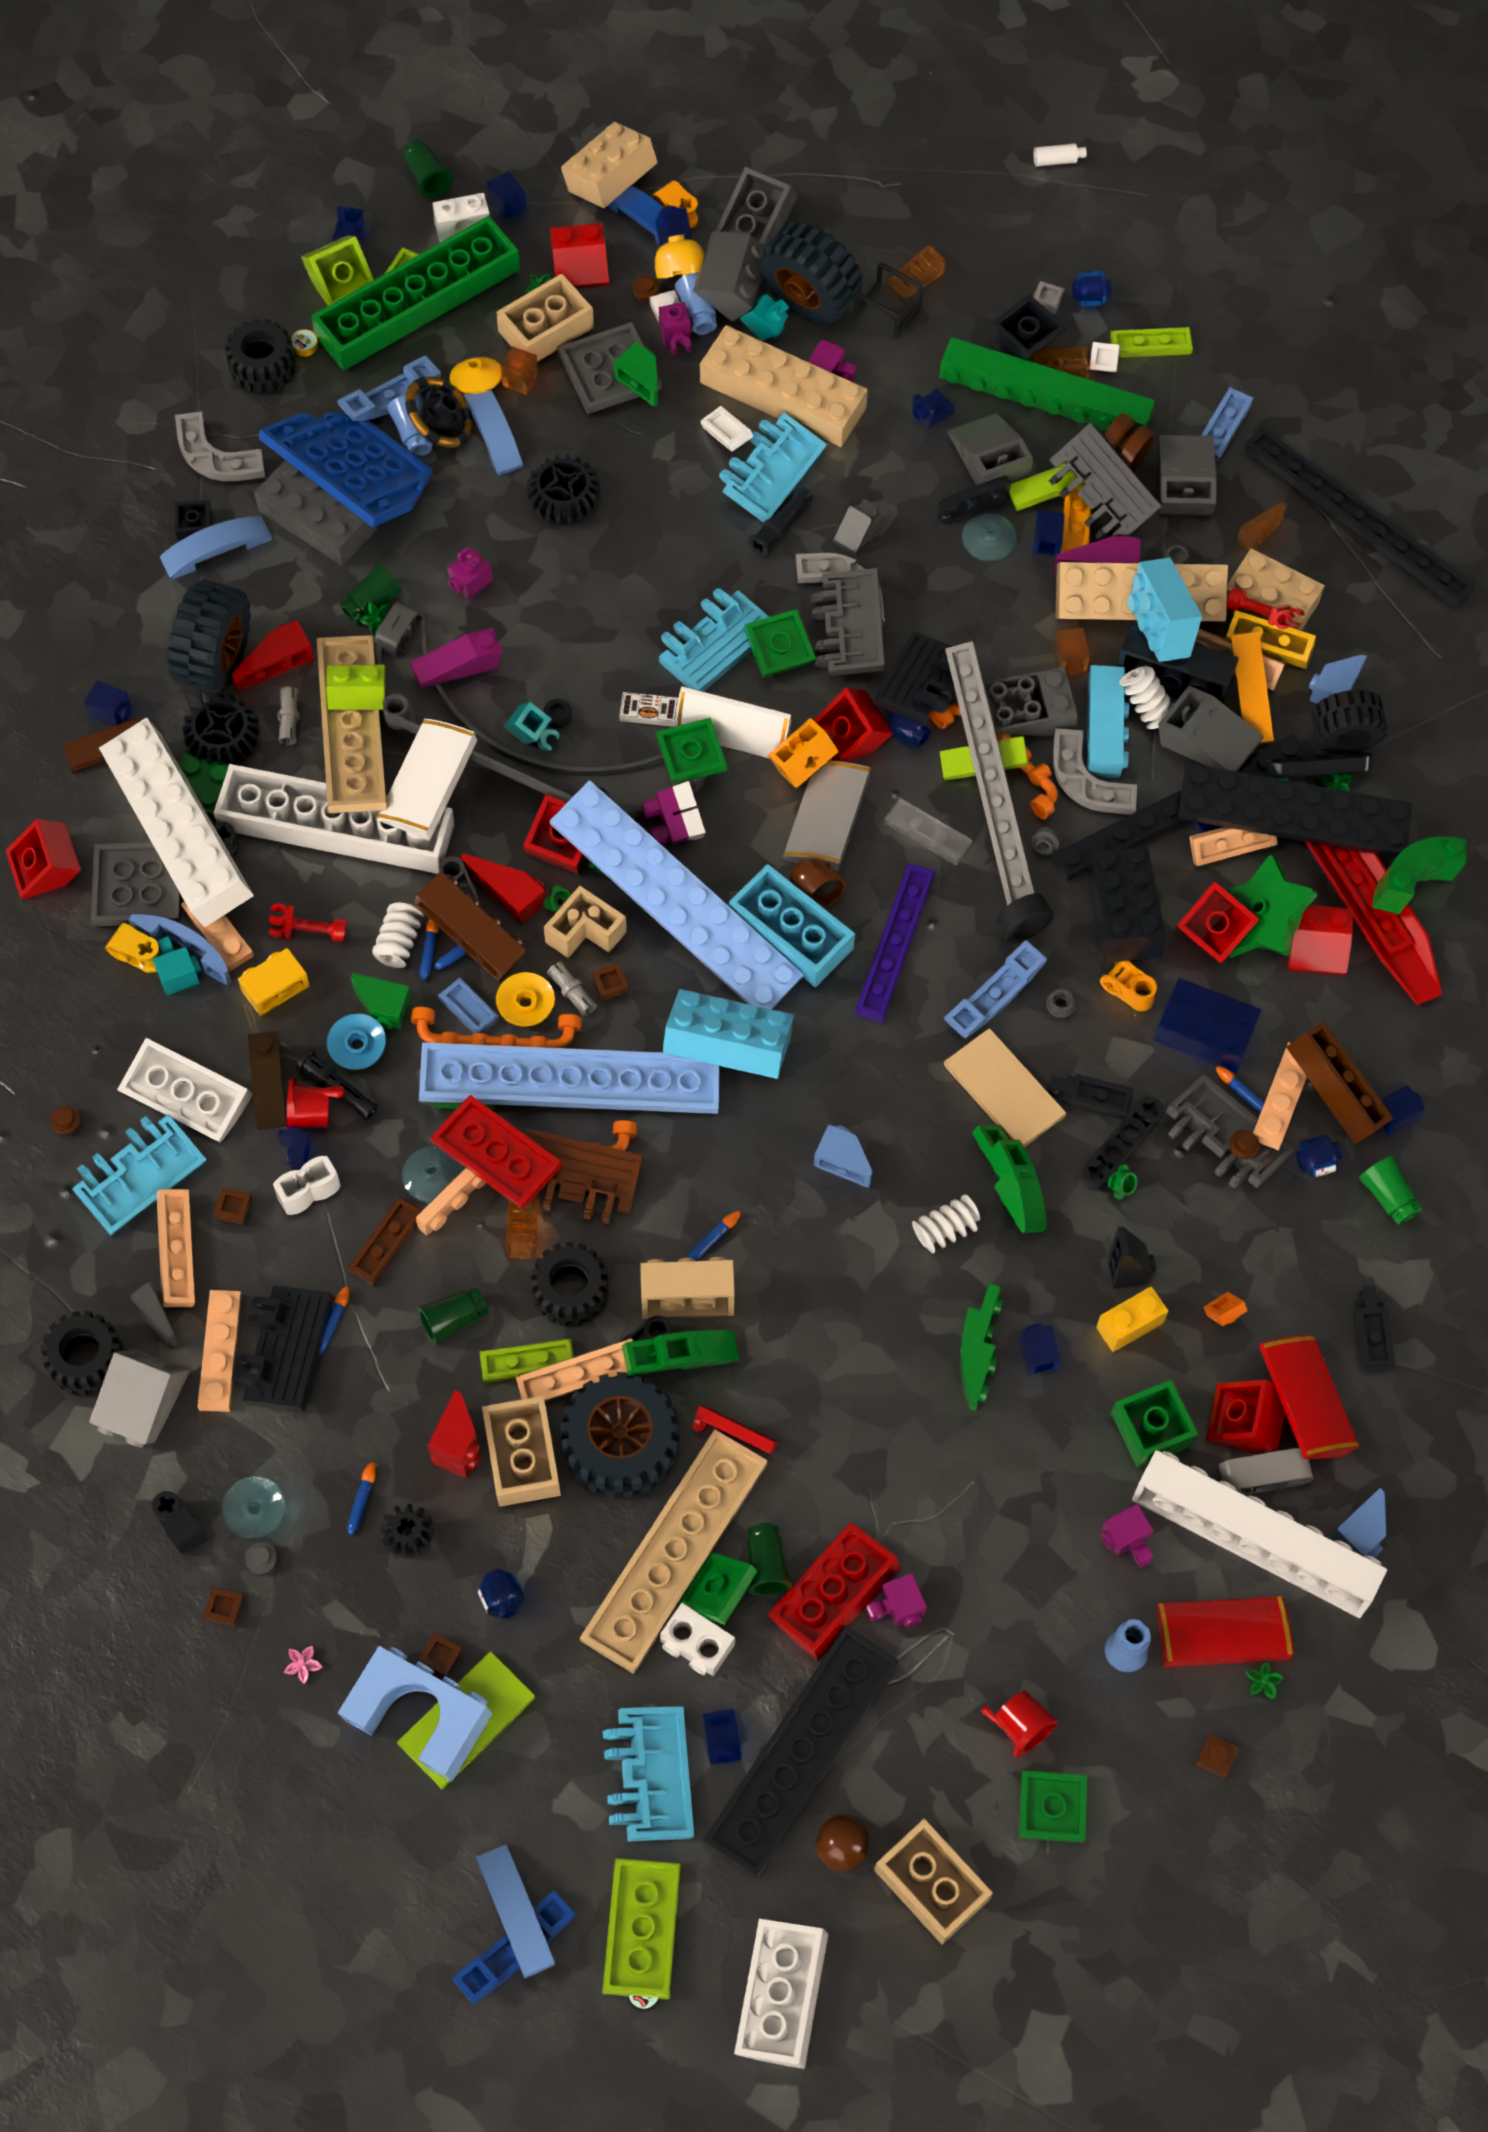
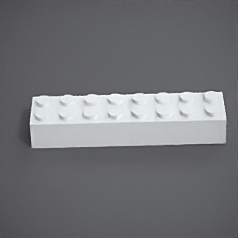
(297, 814)
(176, 822)
(1259, 1533)

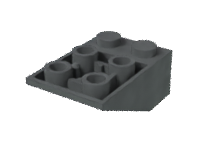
(992, 450)
(1186, 475)
(1032, 703)
(1207, 731)

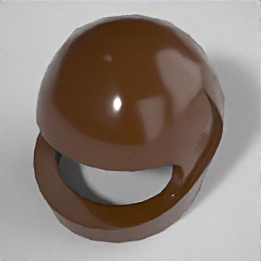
(813, 872)
(842, 1843)

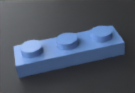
(1227, 419)

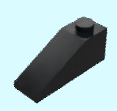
(1129, 1260)

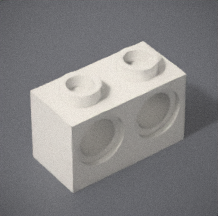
(703, 1634)

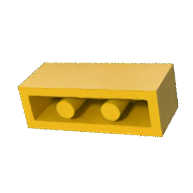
(1281, 644)

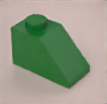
(638, 372)
(382, 1000)

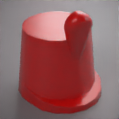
(310, 1105)
(1023, 1721)

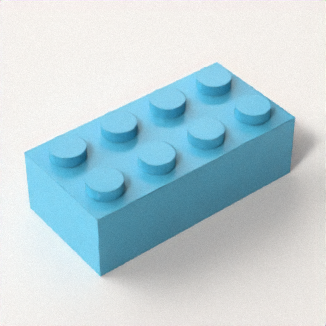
(794, 924)
(728, 1033)

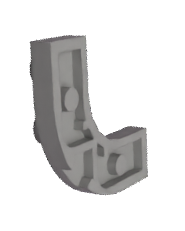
(211, 461)
(813, 565)
(1081, 785)

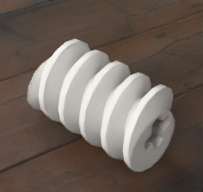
(1147, 695)
(396, 934)
(947, 1222)

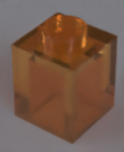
(519, 370)
(1071, 650)

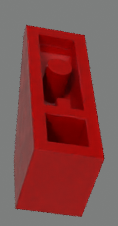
(276, 654)
(507, 886)

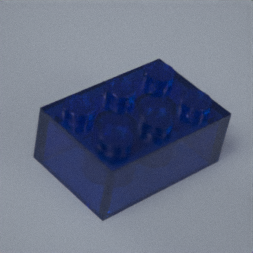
(1207, 1025)

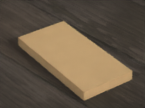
(1004, 1088)

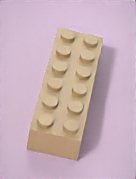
(783, 383)
(1102, 590)

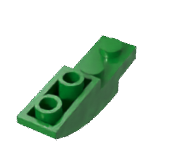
(1018, 1180)
(976, 1350)
(681, 1351)

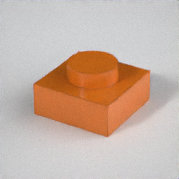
(1225, 1309)

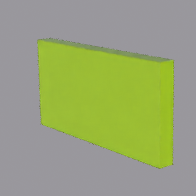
(505, 1699)
(641, 1928)

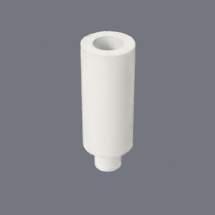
(1058, 154)

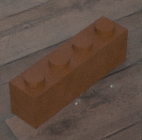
(469, 925)
(1339, 1082)

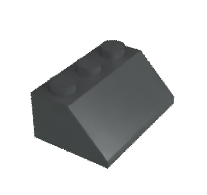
(730, 273)

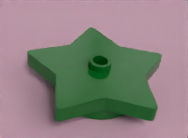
(1276, 905)

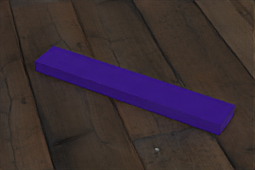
(895, 942)

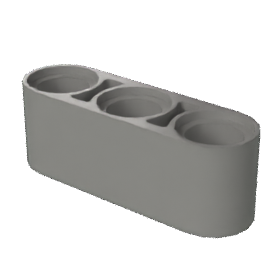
(1267, 1471)

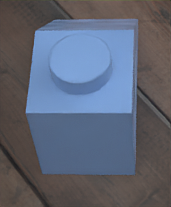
(1336, 677)
(843, 1156)
(1365, 1527)

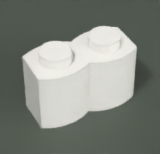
(311, 1183)

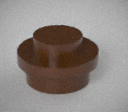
(644, 288)
(65, 1120)
(1244, 1144)

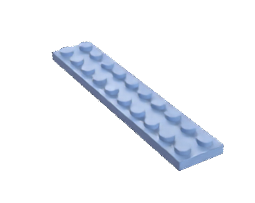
(676, 898)
(567, 1078)

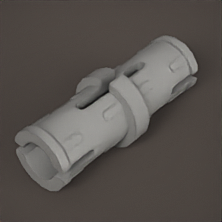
(288, 716)
(572, 989)

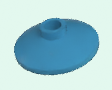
(356, 1029)

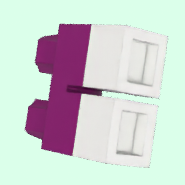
(677, 813)

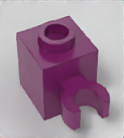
(675, 326)
(832, 358)
(469, 573)
(1129, 1532)
(901, 1601)

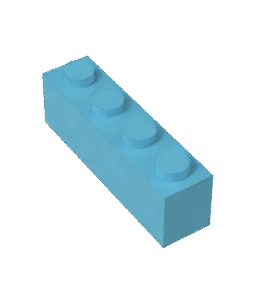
(1106, 722)

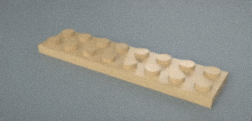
(350, 736)
(673, 1551)

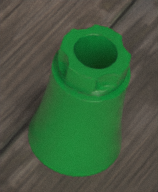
(1391, 1189)

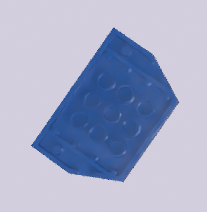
(351, 463)

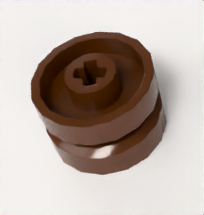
(1129, 443)

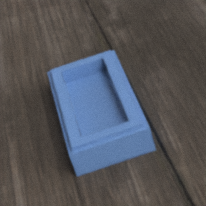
(468, 1007)

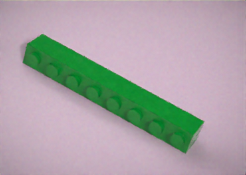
(1040, 386)

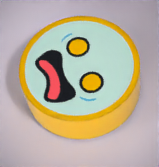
(304, 342)

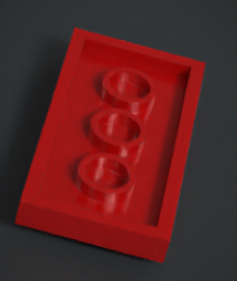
(496, 1152)

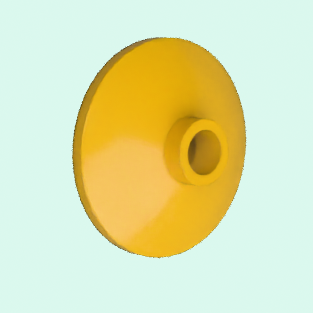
(476, 375)
(522, 988)

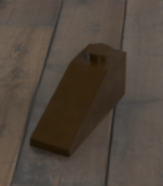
(267, 1079)

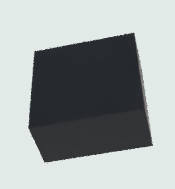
(192, 517)

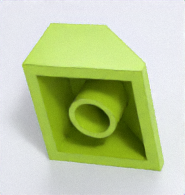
(337, 268)
(355, 687)

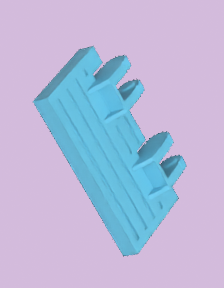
(775, 466)
(711, 646)
(138, 1174)
(657, 1769)

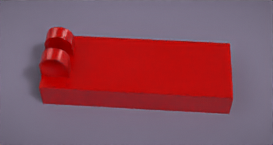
(709, 1416)

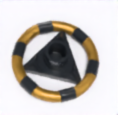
(439, 411)

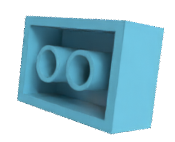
(1164, 609)

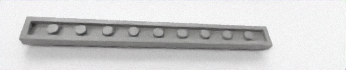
(989, 771)

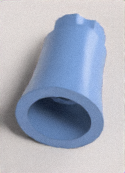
(700, 313)
(410, 437)
(1125, 1655)

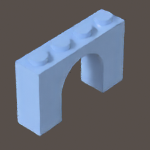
(392, 1676)

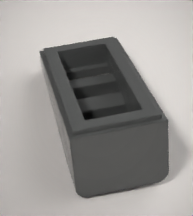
(149, 1306)

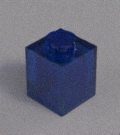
(506, 195)
(672, 222)
(1048, 533)
(107, 704)
(1404, 1107)
(1039, 1349)

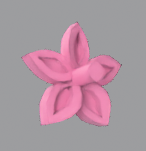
(302, 1663)

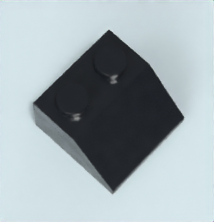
(1025, 329)

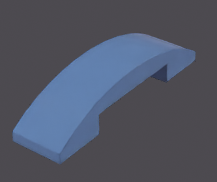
(374, 403)
(494, 431)
(212, 541)
(160, 927)
(997, 991)
(515, 1911)

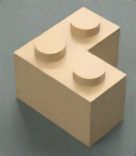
(583, 918)

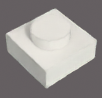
(662, 300)
(1104, 357)

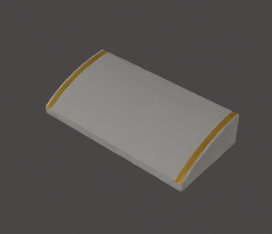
(828, 813)

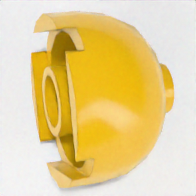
(678, 257)

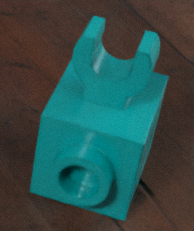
(766, 317)
(530, 725)
(176, 967)

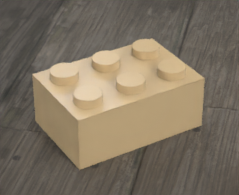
(609, 164)
(546, 318)
(1275, 586)
(687, 1288)
(521, 1451)
(933, 1881)

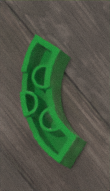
(1422, 861)

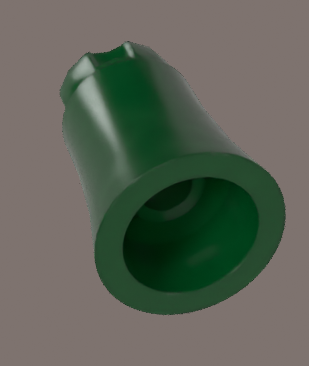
(428, 171)
(375, 588)
(452, 1314)
(768, 1559)

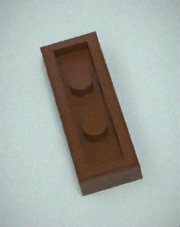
(86, 751)
(385, 1242)

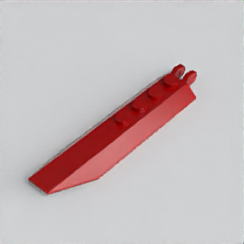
(1395, 938)

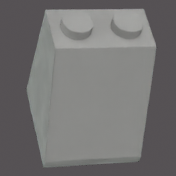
(137, 1396)

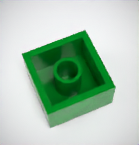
(1154, 1422)

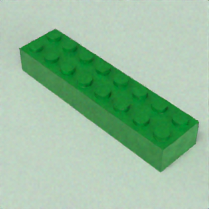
(415, 293)

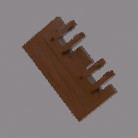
(592, 1170)

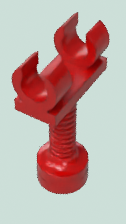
(1277, 615)
(288, 922)

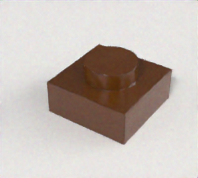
(610, 981)
(232, 1206)
(223, 1607)
(440, 1655)
(1217, 1756)

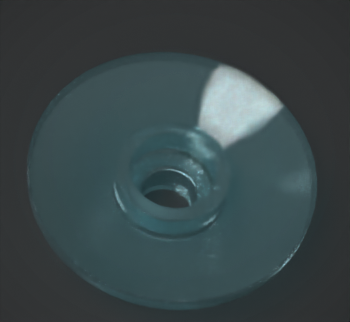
(989, 545)
(427, 1186)
(249, 1493)

